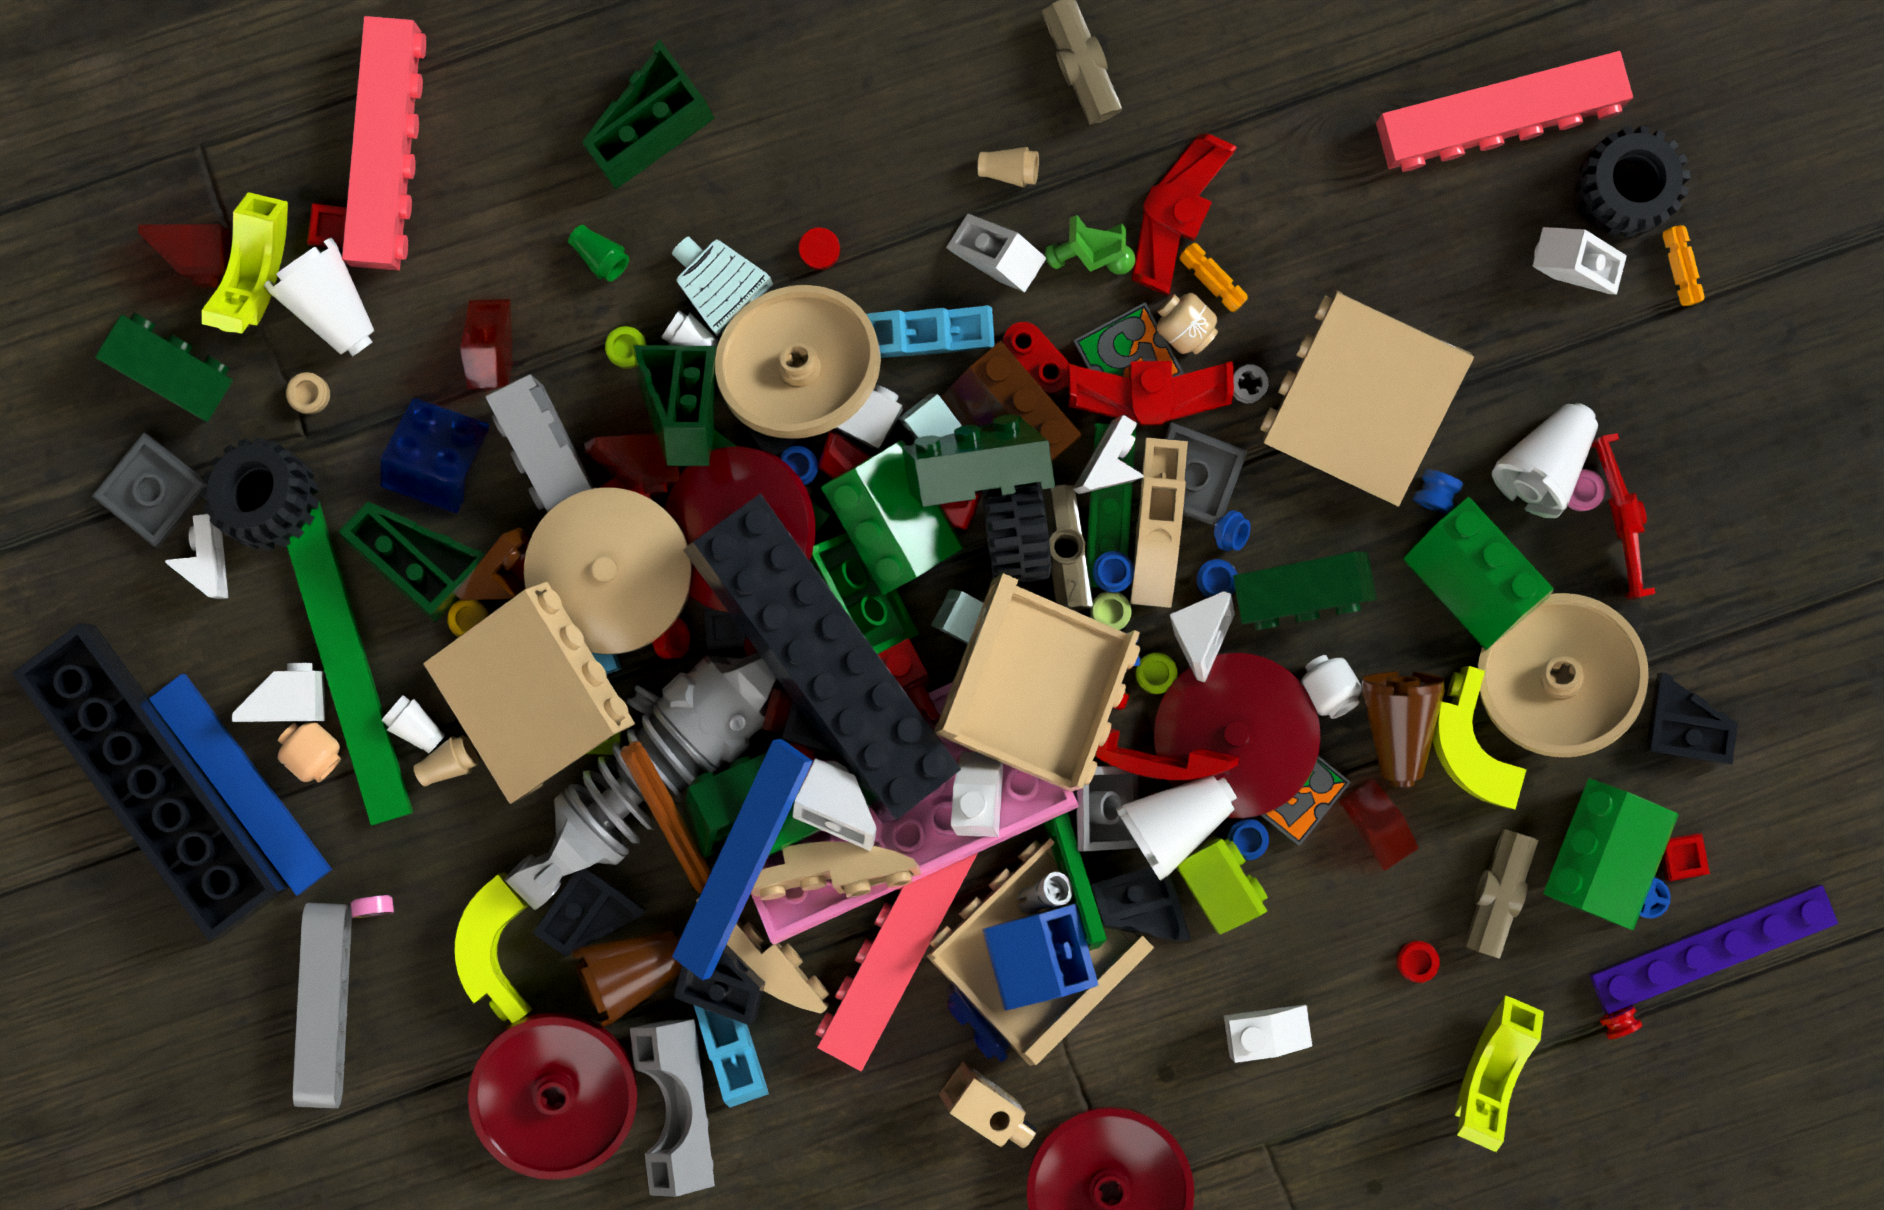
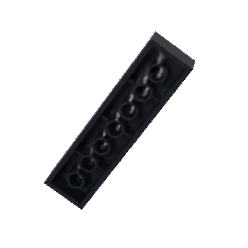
(822, 659)
(150, 781)

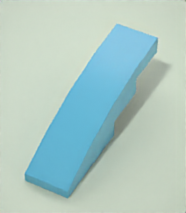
(933, 331)

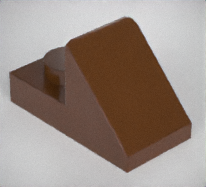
(494, 573)

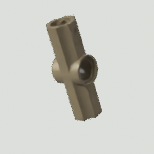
(1081, 61)
(1068, 574)
(1501, 893)

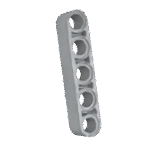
(322, 1005)

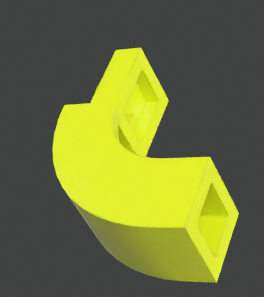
(253, 260)
(1462, 755)
(477, 948)
(1494, 1069)

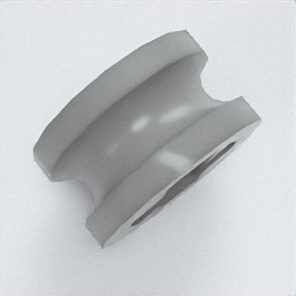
(1255, 373)
(643, 700)

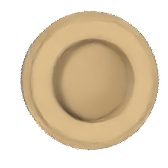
(308, 393)

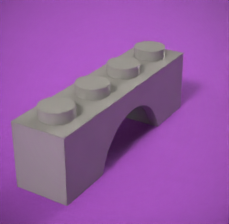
(682, 1155)

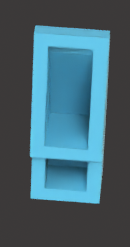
(733, 1057)

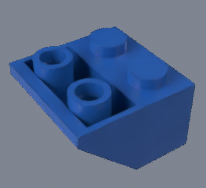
(1040, 957)

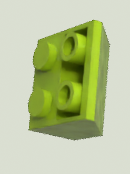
(1221, 886)

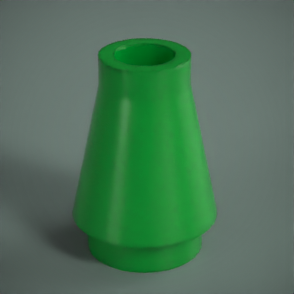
(600, 254)

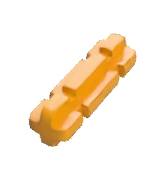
(1683, 265)
(1213, 277)

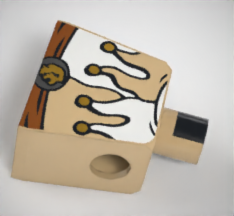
(974, 1101)

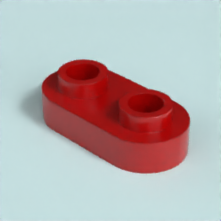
(1037, 356)

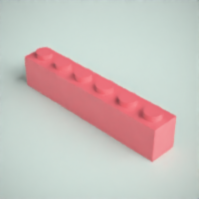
(1503, 111)
(383, 143)
(888, 964)

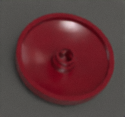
(733, 479)
(1247, 712)
(553, 1096)
(1109, 1163)

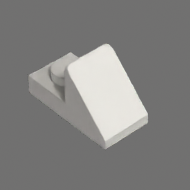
(1103, 467)
(208, 568)

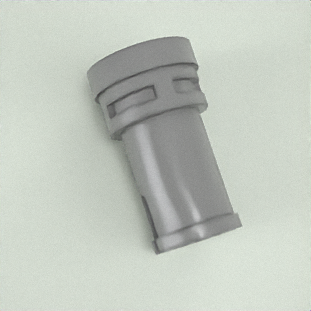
(1048, 892)

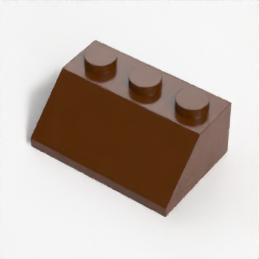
(1001, 387)

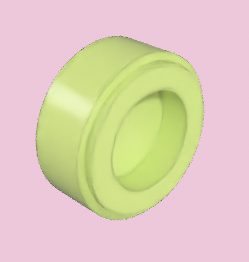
(1111, 609)

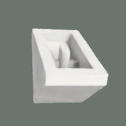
(1202, 630)

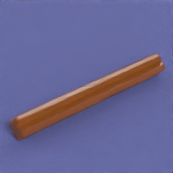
(666, 814)

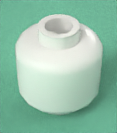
(1331, 686)

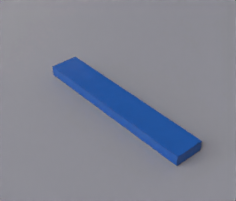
(240, 784)
(742, 858)

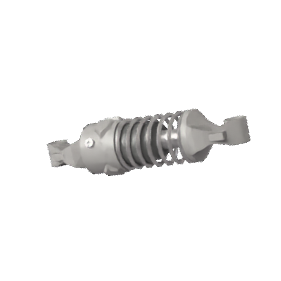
(695, 729)

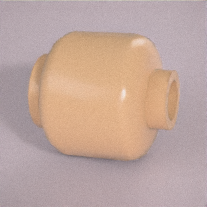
(308, 751)

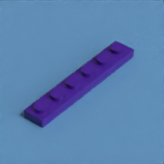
(1713, 948)

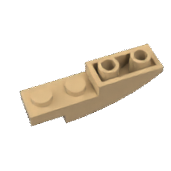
(1159, 522)
(846, 864)
(778, 969)

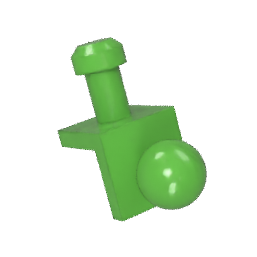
(1093, 248)

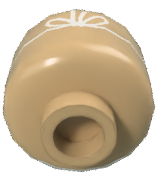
(1186, 323)

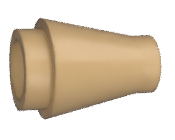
(1011, 166)
(449, 760)

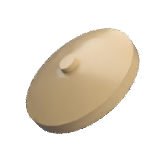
(797, 361)
(613, 566)
(1565, 677)

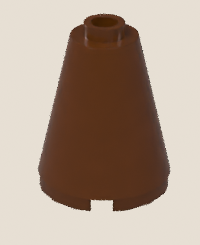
(1402, 721)
(626, 972)

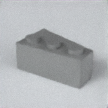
(539, 442)

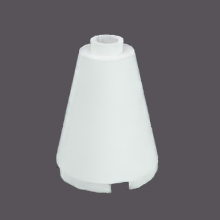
(325, 298)
(1548, 461)
(1177, 820)

